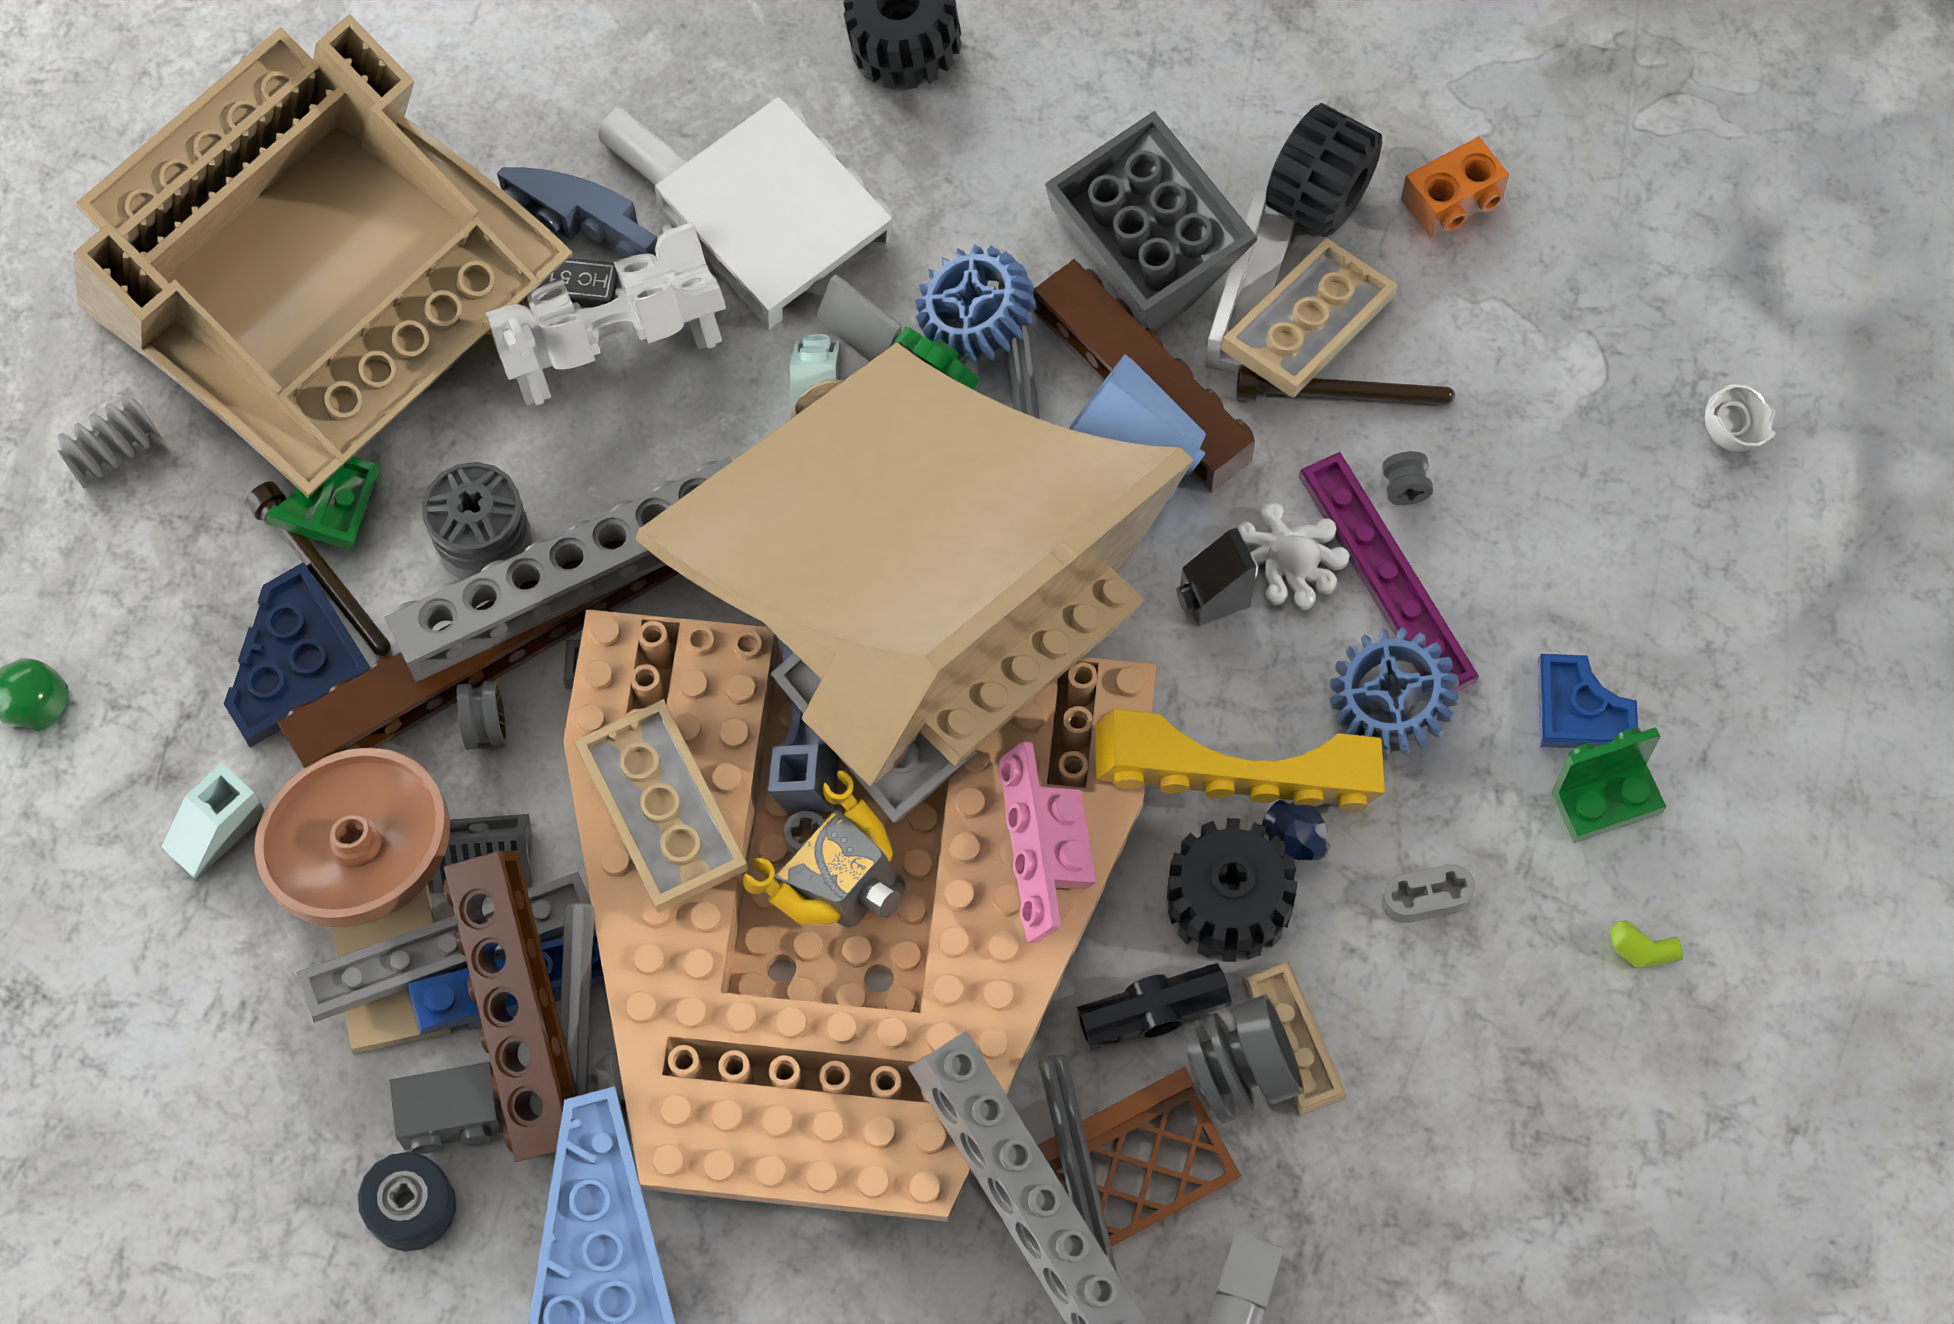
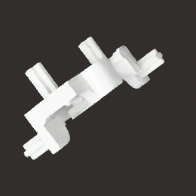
(653, 302)

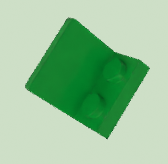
(1608, 785)

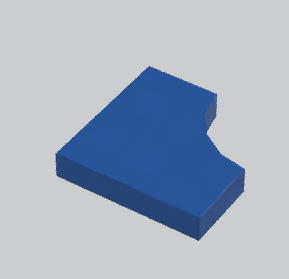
(1576, 706)

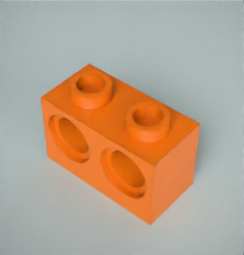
(1450, 181)

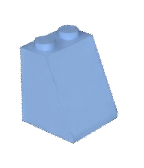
(1139, 412)

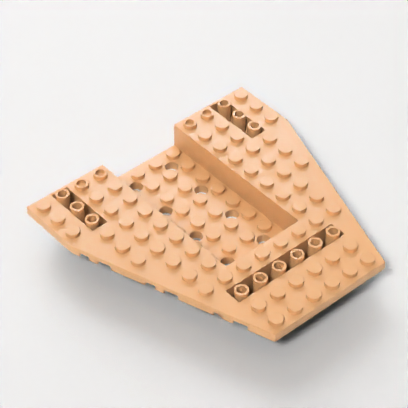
(808, 1080)

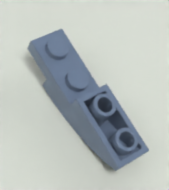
(573, 203)

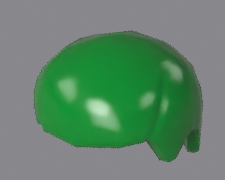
(31, 694)

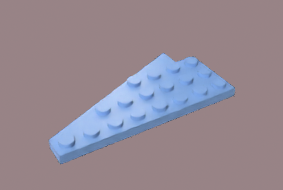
(597, 1235)

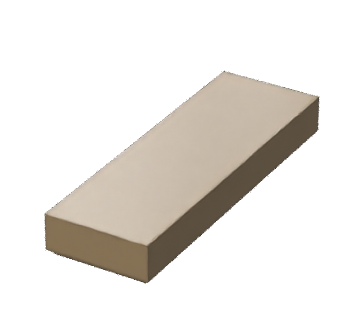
(1316, 1067)

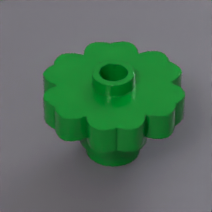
(937, 355)

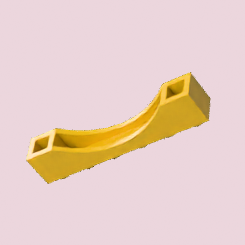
(1150, 751)

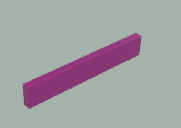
(1381, 561)

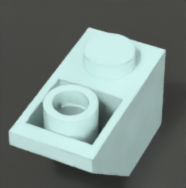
(813, 361)
(211, 821)

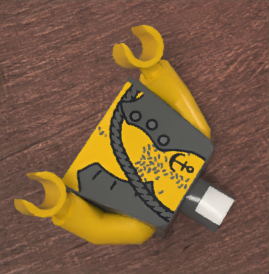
(837, 871)

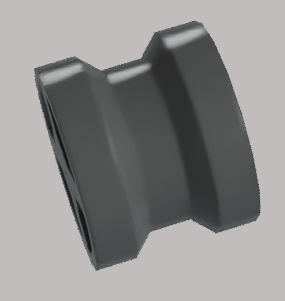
(1407, 478)

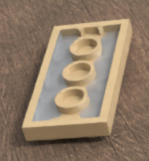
(1309, 317)
(661, 806)

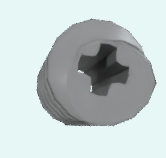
(106, 439)

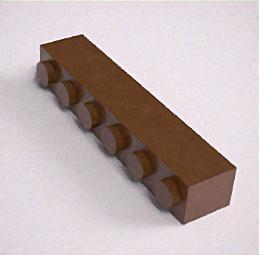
(1104, 330)

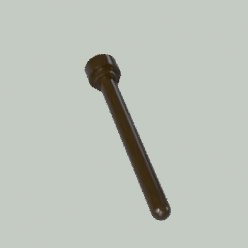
(1252, 385)
(259, 502)

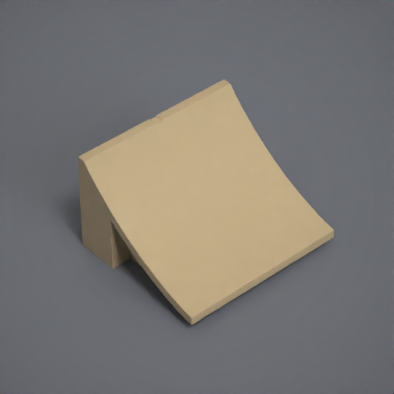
(305, 251)
(922, 553)

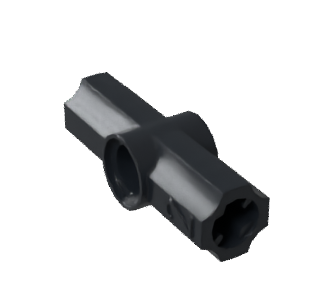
(1154, 1006)

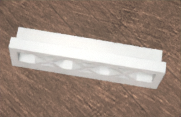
(1249, 277)

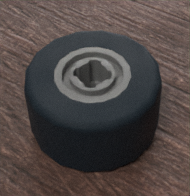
(419, 1214)

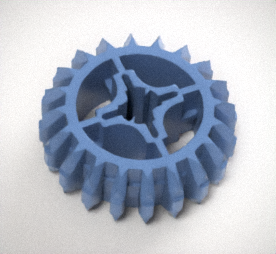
(987, 314)
(1411, 686)

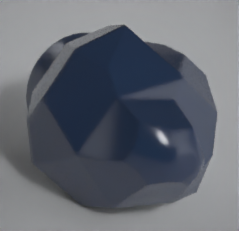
(1299, 829)

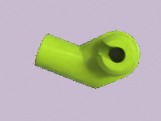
(1641, 950)

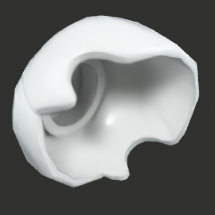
(1739, 419)

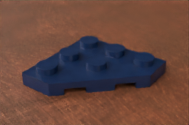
(289, 655)

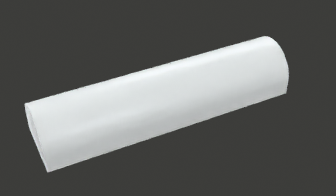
(639, 146)

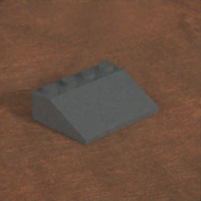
(1150, 220)

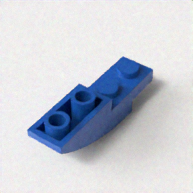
(445, 999)

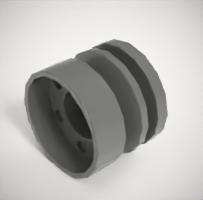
(471, 540)
(1243, 1059)

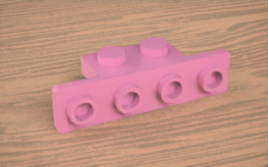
(1046, 839)

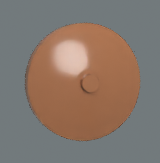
(352, 837)

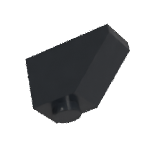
(1218, 579)

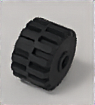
(903, 39)
(1323, 169)
(1224, 917)

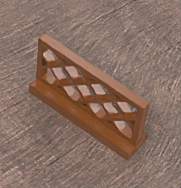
(1133, 1114)

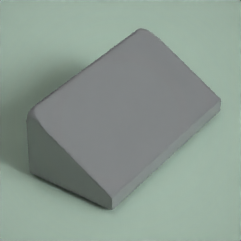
(857, 319)

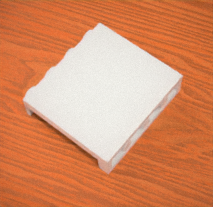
(773, 208)

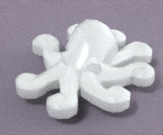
(1294, 557)

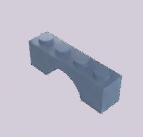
(802, 766)

